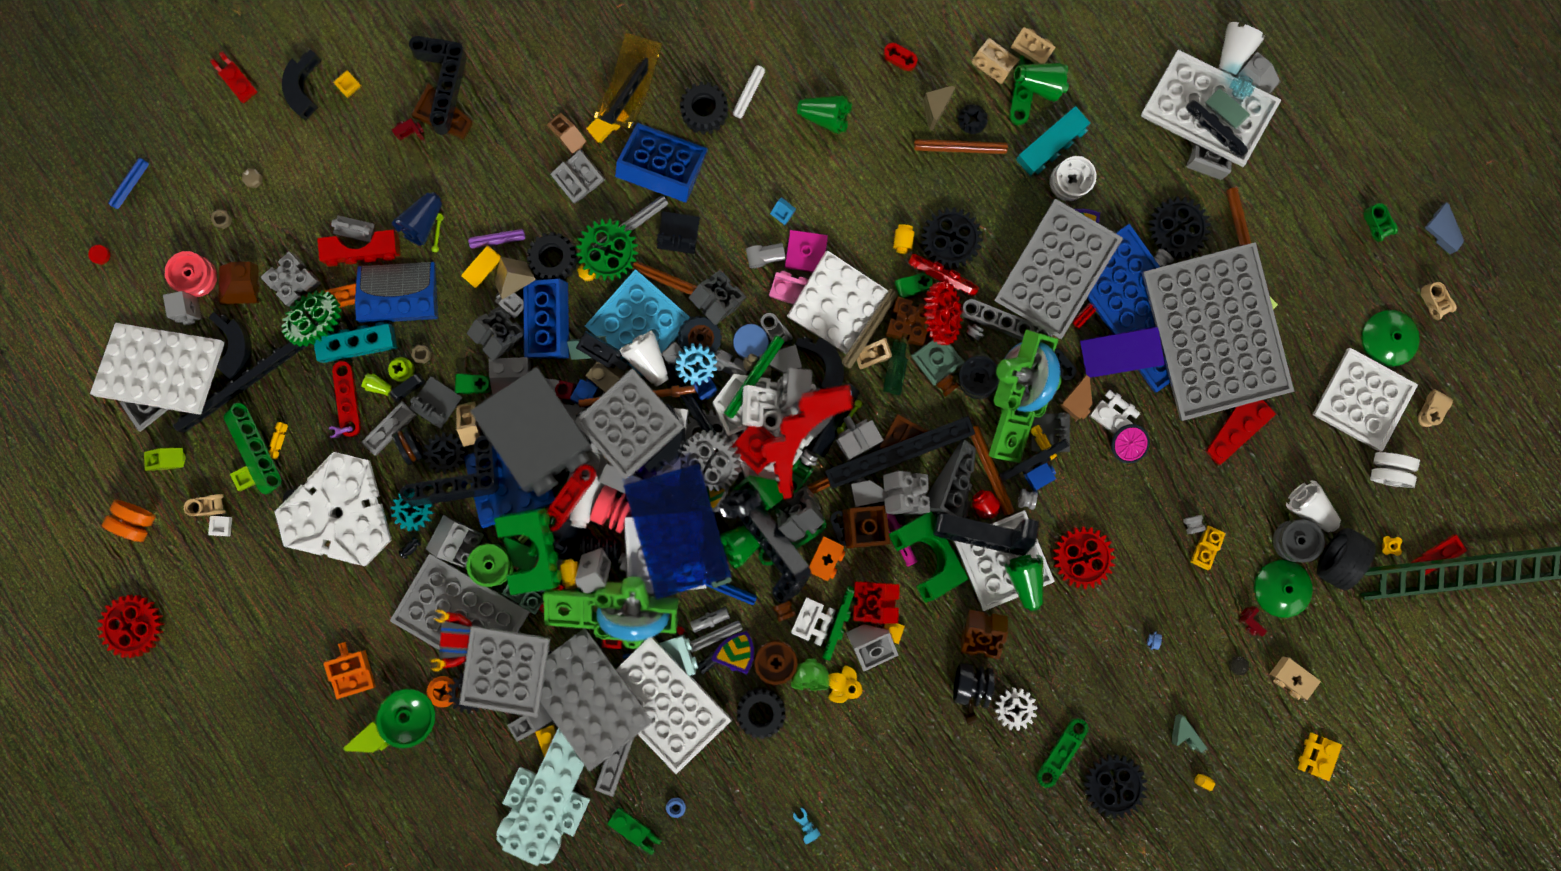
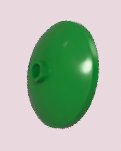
(1379, 338)
(1271, 588)
(414, 726)

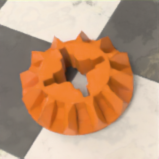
(434, 695)

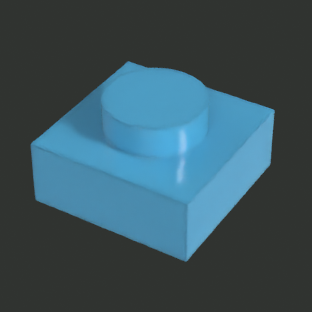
(783, 211)

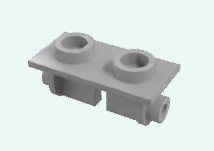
(353, 228)
(724, 364)

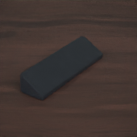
(625, 92)
(830, 431)

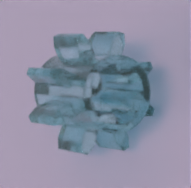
(1242, 86)

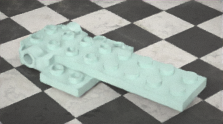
(543, 805)

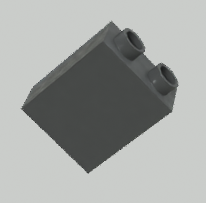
(532, 432)

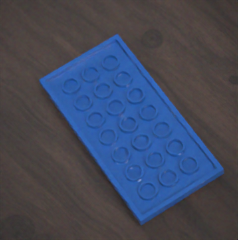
(1122, 296)

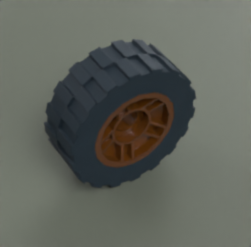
(699, 325)

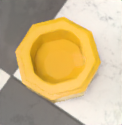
(583, 274)
(1205, 782)

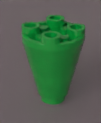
(1045, 79)
(826, 112)
(738, 545)

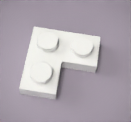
(755, 400)

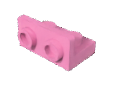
(786, 287)

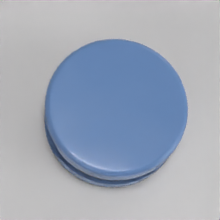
(750, 340)

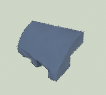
(1446, 229)

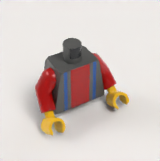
(453, 639)

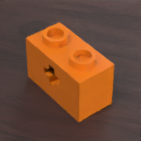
(826, 547)

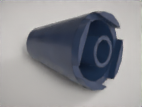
(419, 219)

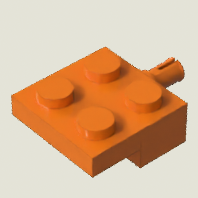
(349, 672)

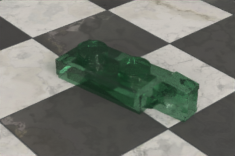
(896, 369)

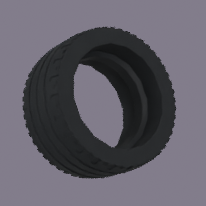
(1346, 559)

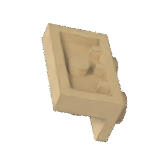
(1033, 46)
(995, 60)

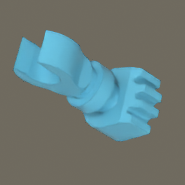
(811, 834)

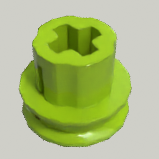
(401, 376)

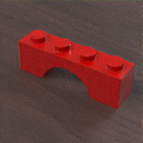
(382, 245)

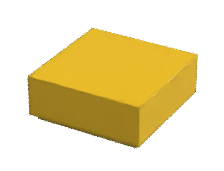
(347, 83)

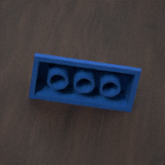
(546, 319)

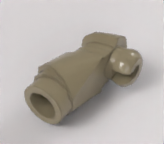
(750, 362)

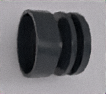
(982, 367)
(977, 685)

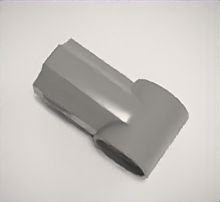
(760, 255)

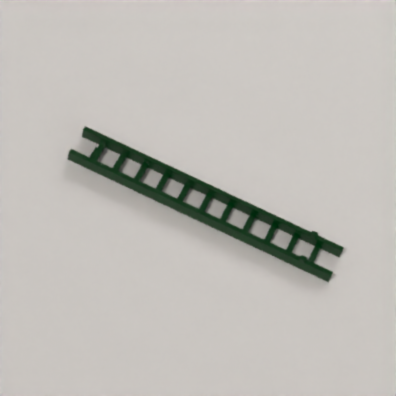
(1517, 578)

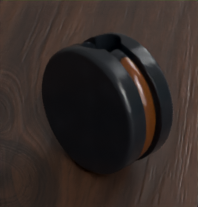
(407, 446)

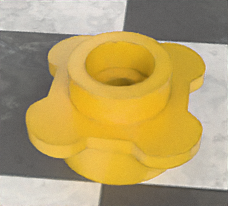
(1386, 546)

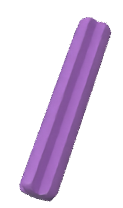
(497, 238)

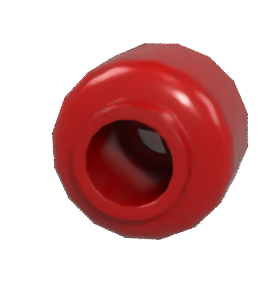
(985, 504)

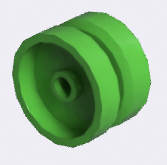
(479, 569)

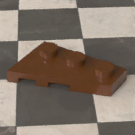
(460, 123)

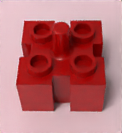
(876, 602)

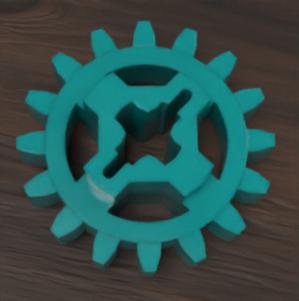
(411, 517)

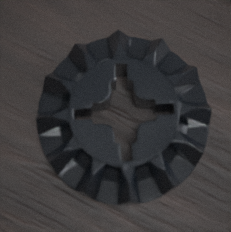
(974, 127)

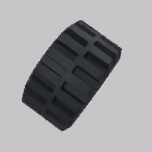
(700, 93)
(548, 242)
(753, 728)

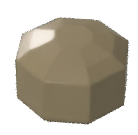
(252, 178)
(221, 218)
(421, 354)

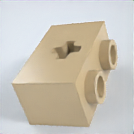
(1304, 684)

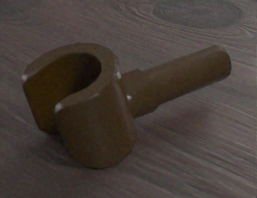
(971, 717)

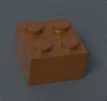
(865, 527)

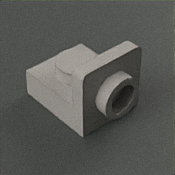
(512, 304)

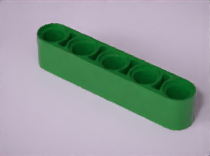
(252, 439)

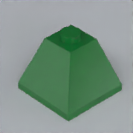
(766, 487)

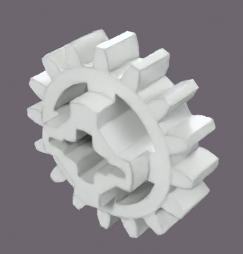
(1007, 709)

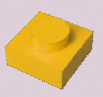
(895, 631)

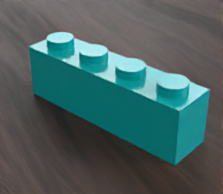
(1053, 141)

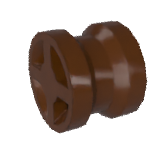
(947, 385)
(784, 610)

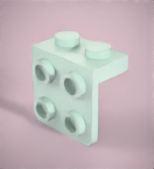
(680, 649)

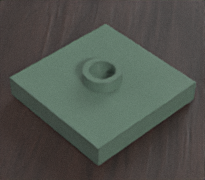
(937, 361)

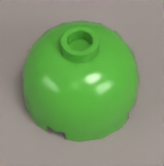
(811, 675)

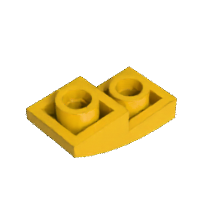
(600, 129)
(481, 266)
(1207, 547)

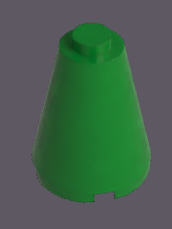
(1027, 579)

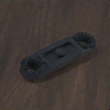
(1212, 124)
(1042, 457)

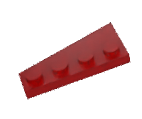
(1238, 429)

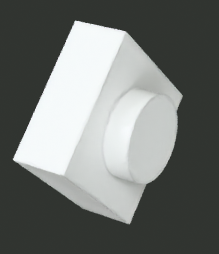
(220, 526)

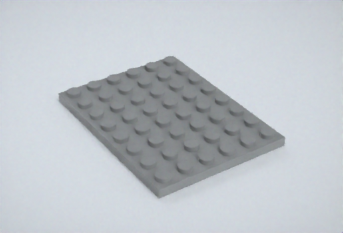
(1218, 331)

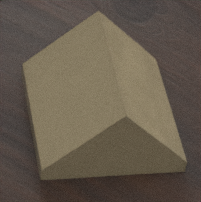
(935, 104)
(512, 276)

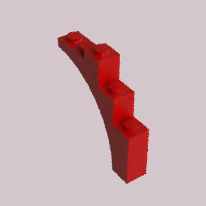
(816, 407)

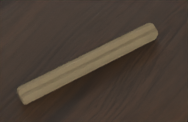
(870, 328)

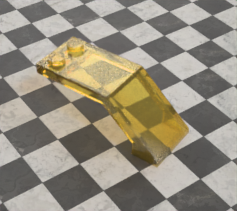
(631, 53)

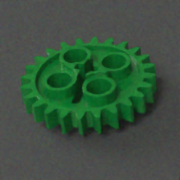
(600, 266)
(299, 327)

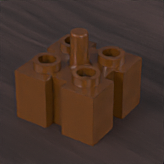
(908, 322)
(984, 634)

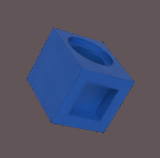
(1040, 476)

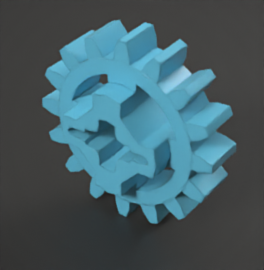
(703, 366)

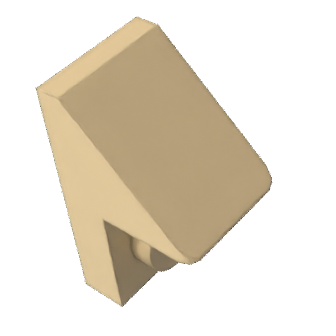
(874, 354)

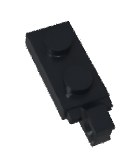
(601, 351)

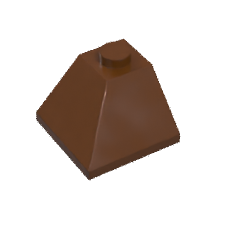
(238, 283)

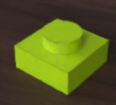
(242, 479)

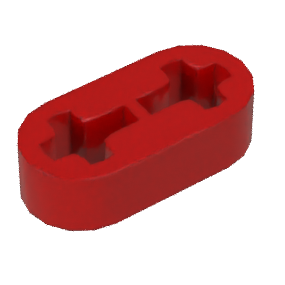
(902, 53)

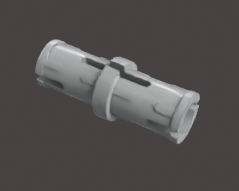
(710, 619)

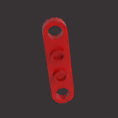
(938, 272)
(346, 398)
(570, 496)

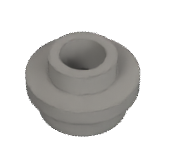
(975, 331)
(809, 458)

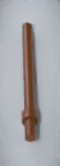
(674, 391)

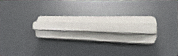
(748, 91)

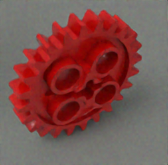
(943, 313)
(1079, 541)
(144, 616)

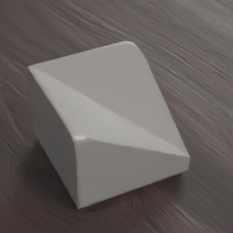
(671, 353)

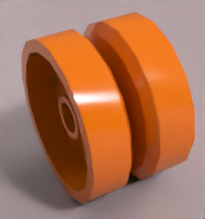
(128, 520)

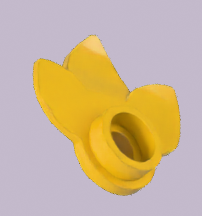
(841, 683)

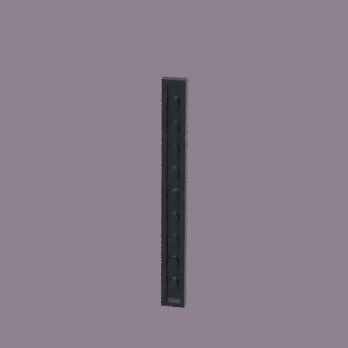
(236, 387)

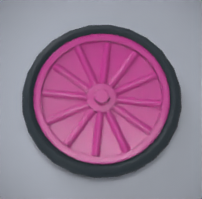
(1130, 443)

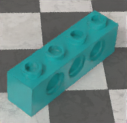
(385, 341)

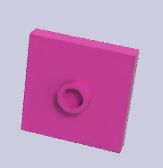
(805, 250)

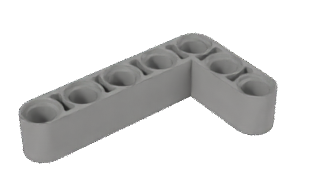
(997, 316)

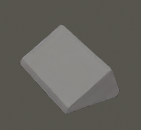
(1209, 163)
(141, 414)

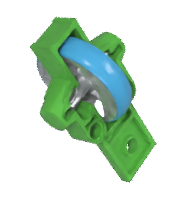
(1014, 393)
(641, 618)

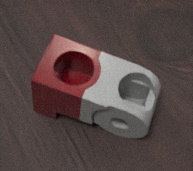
(561, 388)

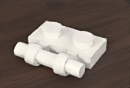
(1109, 417)
(808, 618)

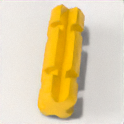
(1041, 439)
(277, 440)

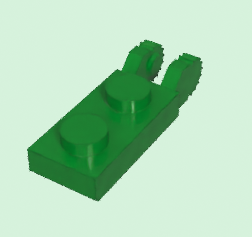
(633, 830)

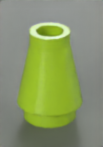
(375, 384)

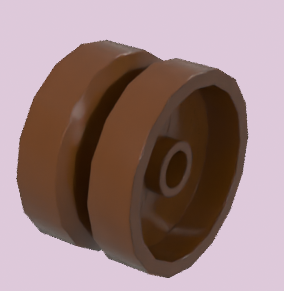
(773, 673)

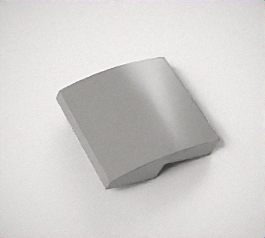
(577, 176)

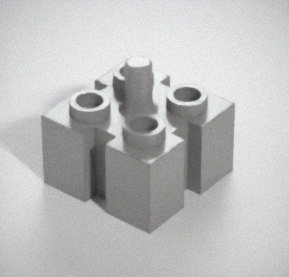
(290, 279)
(858, 438)
(906, 493)

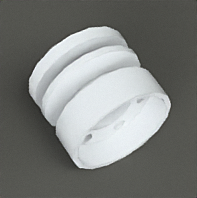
(1083, 177)

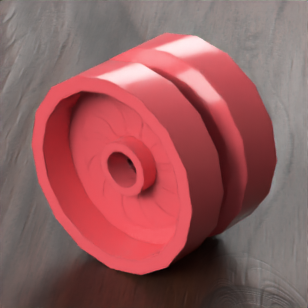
(190, 273)

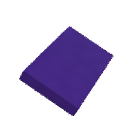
(1122, 352)

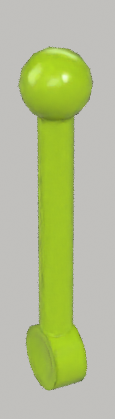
(435, 248)
(858, 404)

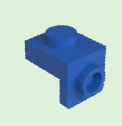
(584, 390)
(705, 390)

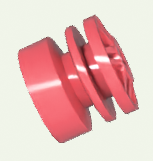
(610, 507)

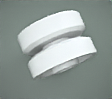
(1395, 470)

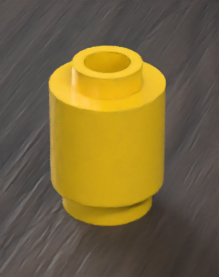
(903, 238)
(568, 572)

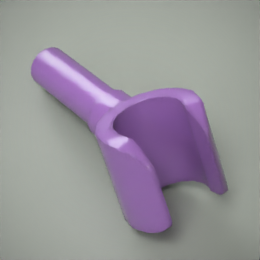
(338, 431)

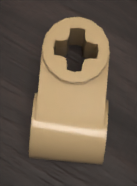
(1439, 302)
(1434, 409)
(208, 506)

